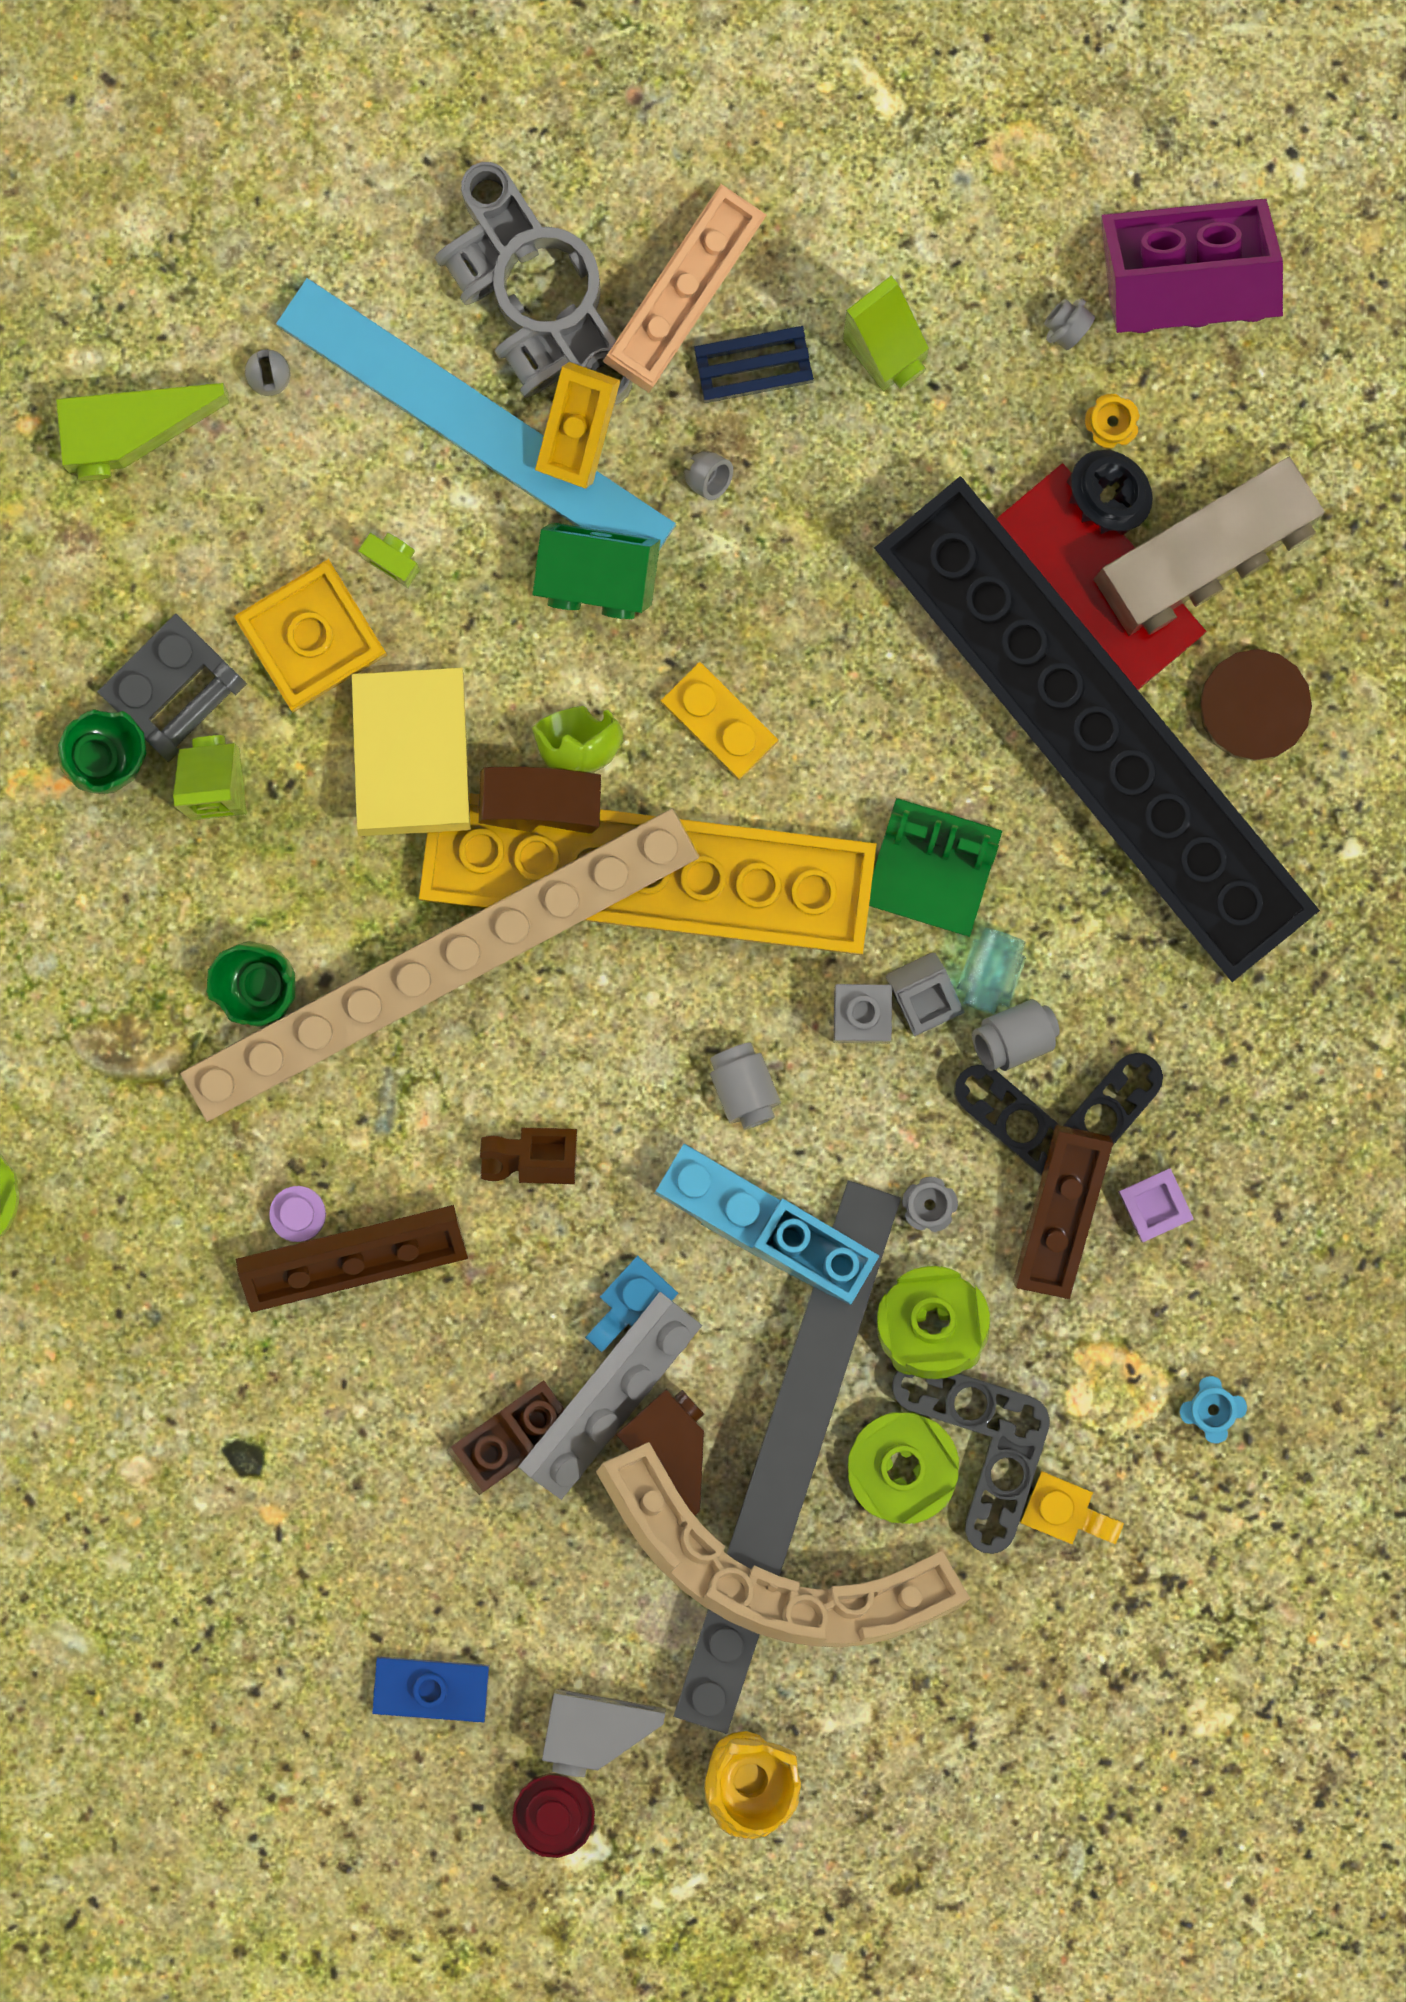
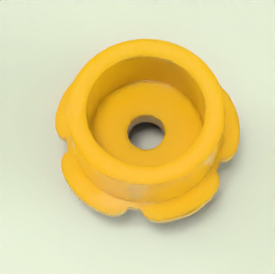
(1118, 407)

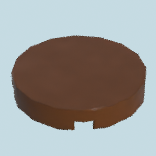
(1255, 705)

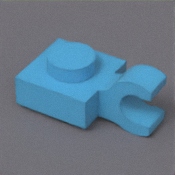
(628, 1299)

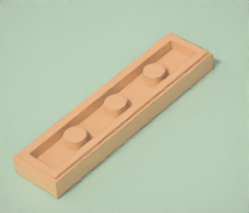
(684, 288)

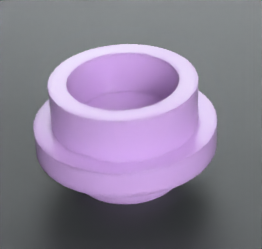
(297, 1214)

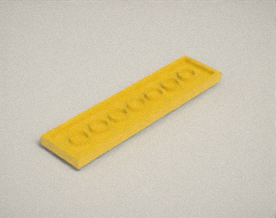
(740, 887)

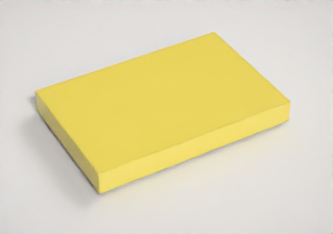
(410, 752)

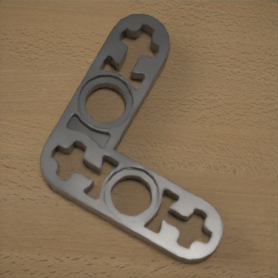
(1002, 1445)

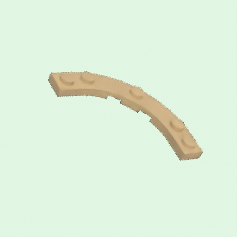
(757, 1597)

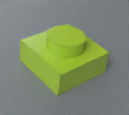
(391, 557)

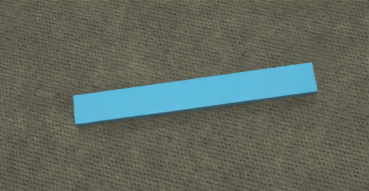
(458, 413)

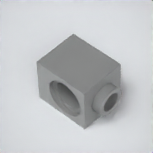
(862, 1013)

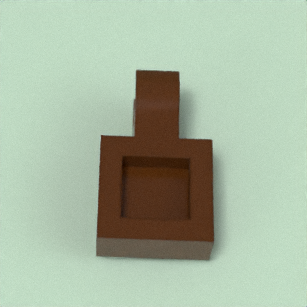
(539, 1156)

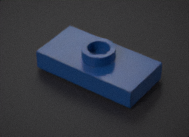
(430, 1689)

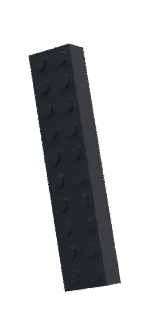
(1096, 729)

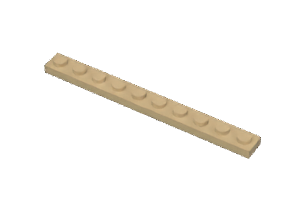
(440, 964)

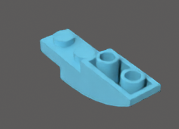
(766, 1225)

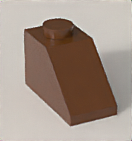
(676, 1438)

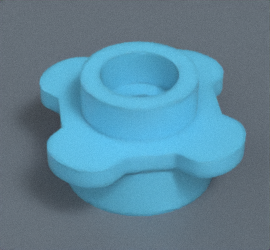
(1216, 1425)

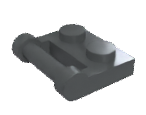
(159, 674)

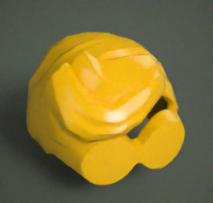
(751, 1786)

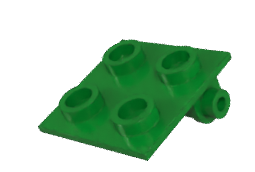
(933, 867)

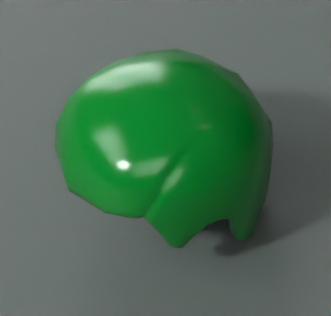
(101, 751)
(251, 983)

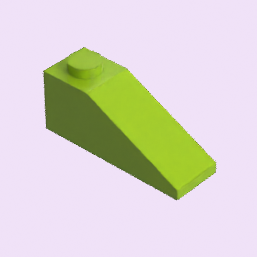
(886, 336)
(123, 427)
(209, 779)

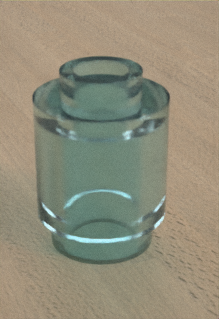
(992, 971)

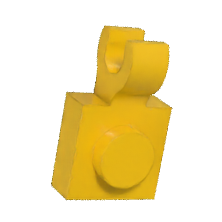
(1063, 1509)

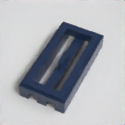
(749, 343)

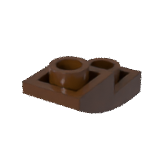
(539, 796)
(506, 1438)

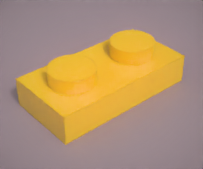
(577, 425)
(719, 721)

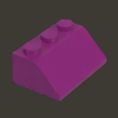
(1193, 266)

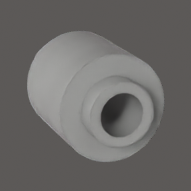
(1016, 1035)
(744, 1086)

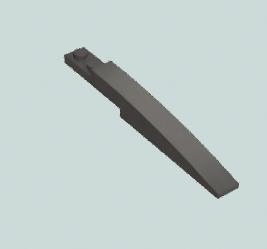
(786, 1460)

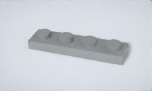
(610, 1396)

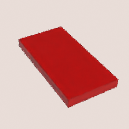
(1070, 558)

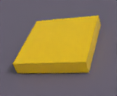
(310, 635)

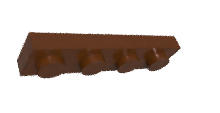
(351, 1258)

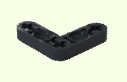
(1001, 1085)

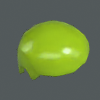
(577, 740)

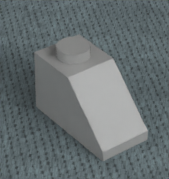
(594, 1730)

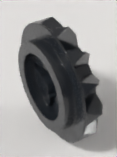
(1132, 497)

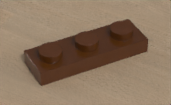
(1063, 1211)

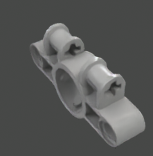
(511, 234)

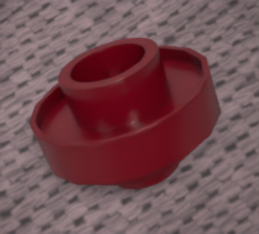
(553, 1815)

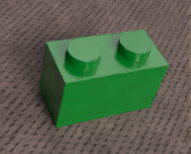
(596, 569)

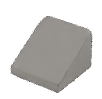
(924, 993)

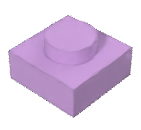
(1155, 1205)

